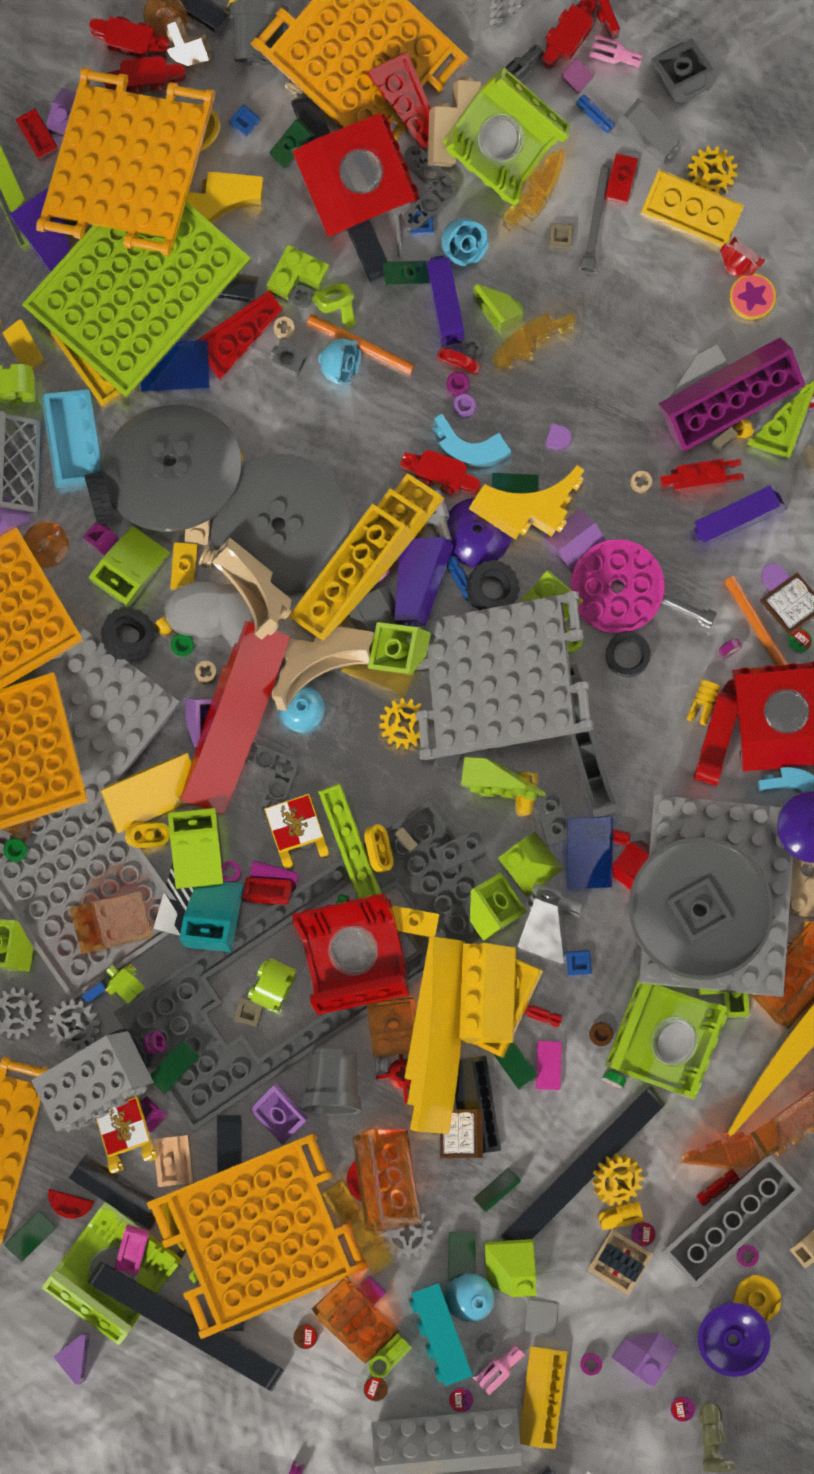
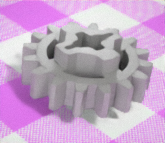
(23, 1004)
(83, 1026)
(418, 1232)

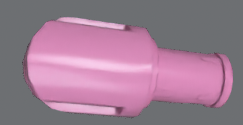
(618, 52)
(498, 1370)

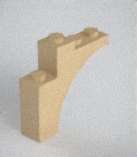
(444, 117)
(255, 585)
(309, 660)

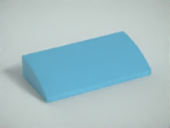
(71, 436)

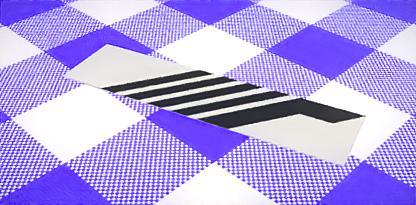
(172, 911)

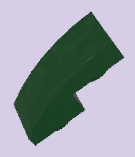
(517, 1066)
(173, 1067)

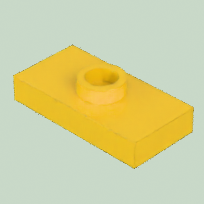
(183, 564)
(415, 921)

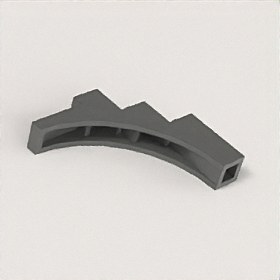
(589, 763)

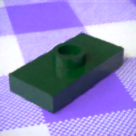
(293, 138)
(405, 273)

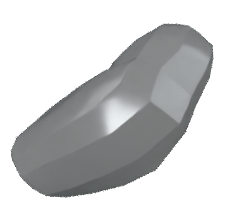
(207, 611)

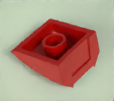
(629, 863)

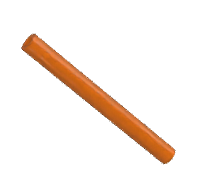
(365, 346)
(755, 621)

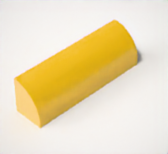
(542, 1397)

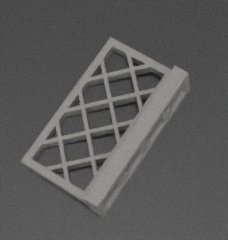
(31, 465)

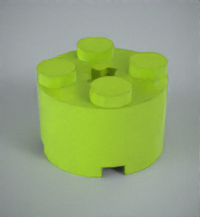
(17, 385)
(273, 984)

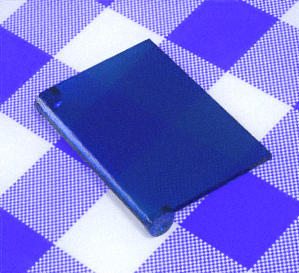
(181, 368)
(589, 852)

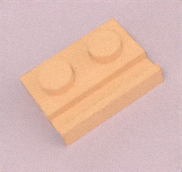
(173, 1161)

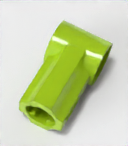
(391, 1354)

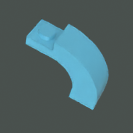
(472, 454)
(789, 778)

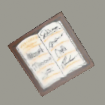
(791, 604)
(465, 1135)

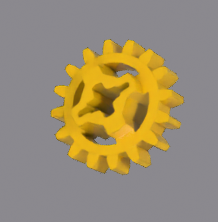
(705, 165)
(395, 729)
(626, 1171)

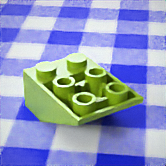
(129, 566)
(492, 778)
(195, 848)

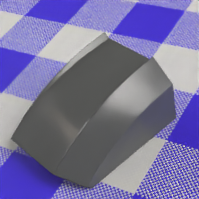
(684, 70)
(374, 608)

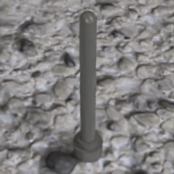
(588, 262)
(704, 616)

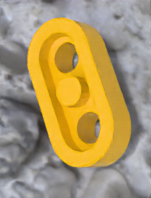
(145, 834)
(378, 848)

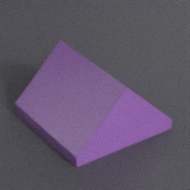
(575, 539)
(279, 1114)
(74, 1358)

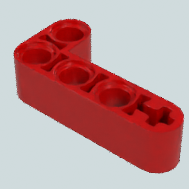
(717, 739)

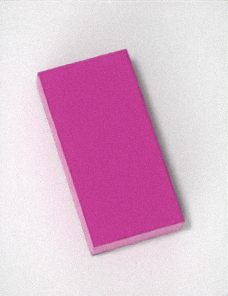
(548, 1065)
(131, 1250)

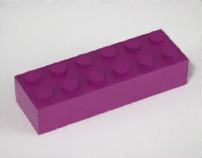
(732, 394)

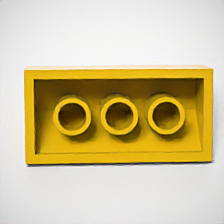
(488, 993)

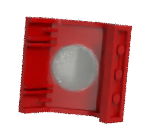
(356, 174)
(775, 715)
(353, 953)

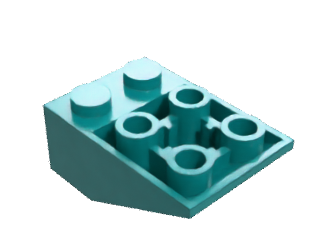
(212, 917)

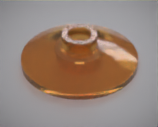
(156, 16)
(57, 547)

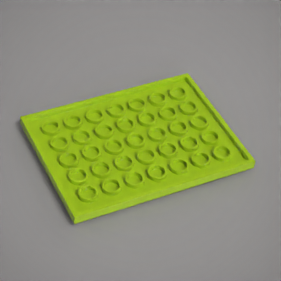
(134, 304)

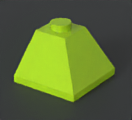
(498, 307)
(398, 648)
(530, 863)
(494, 906)
(14, 947)
(511, 1267)

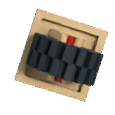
(620, 1262)

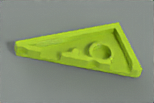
(782, 432)

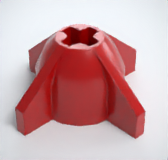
(740, 259)
(396, 1076)

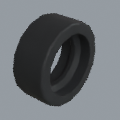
(627, 672)

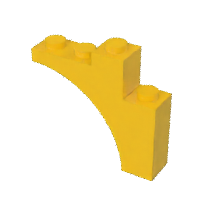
(226, 193)
(516, 512)

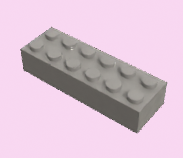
(731, 1220)
(447, 1443)

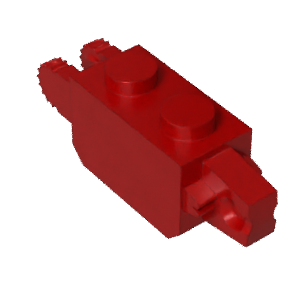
(569, 34)
(129, 38)
(148, 75)
(440, 471)
(701, 476)

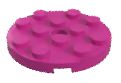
(642, 582)

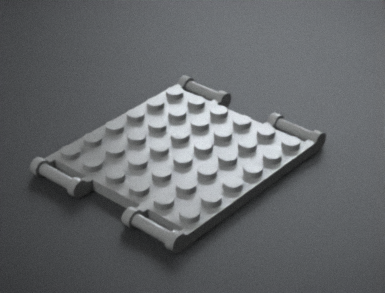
(502, 677)

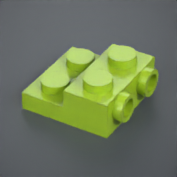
(549, 586)

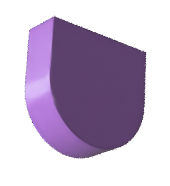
(558, 437)
(773, 576)

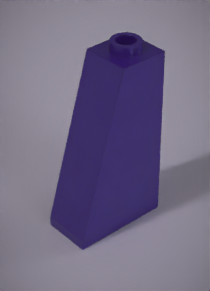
(48, 245)
(445, 301)
(740, 515)
(419, 579)

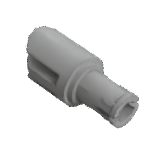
(439, 520)
(568, 905)

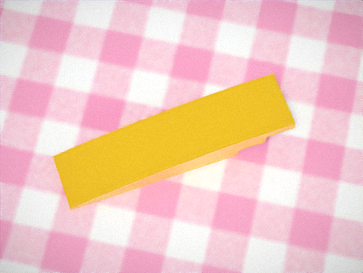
(366, 556)
(435, 1038)
(785, 1057)

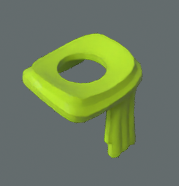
(342, 302)

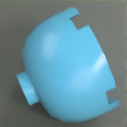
(464, 241)
(340, 360)
(304, 711)
(470, 1297)

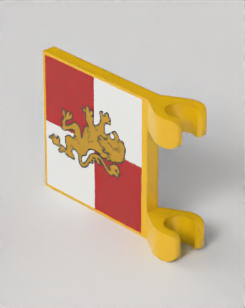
(294, 826)
(124, 1131)

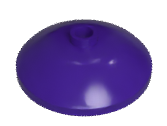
(473, 547)
(796, 826)
(751, 1344)

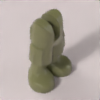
(712, 1437)

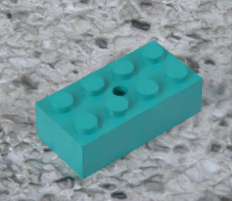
(441, 1333)

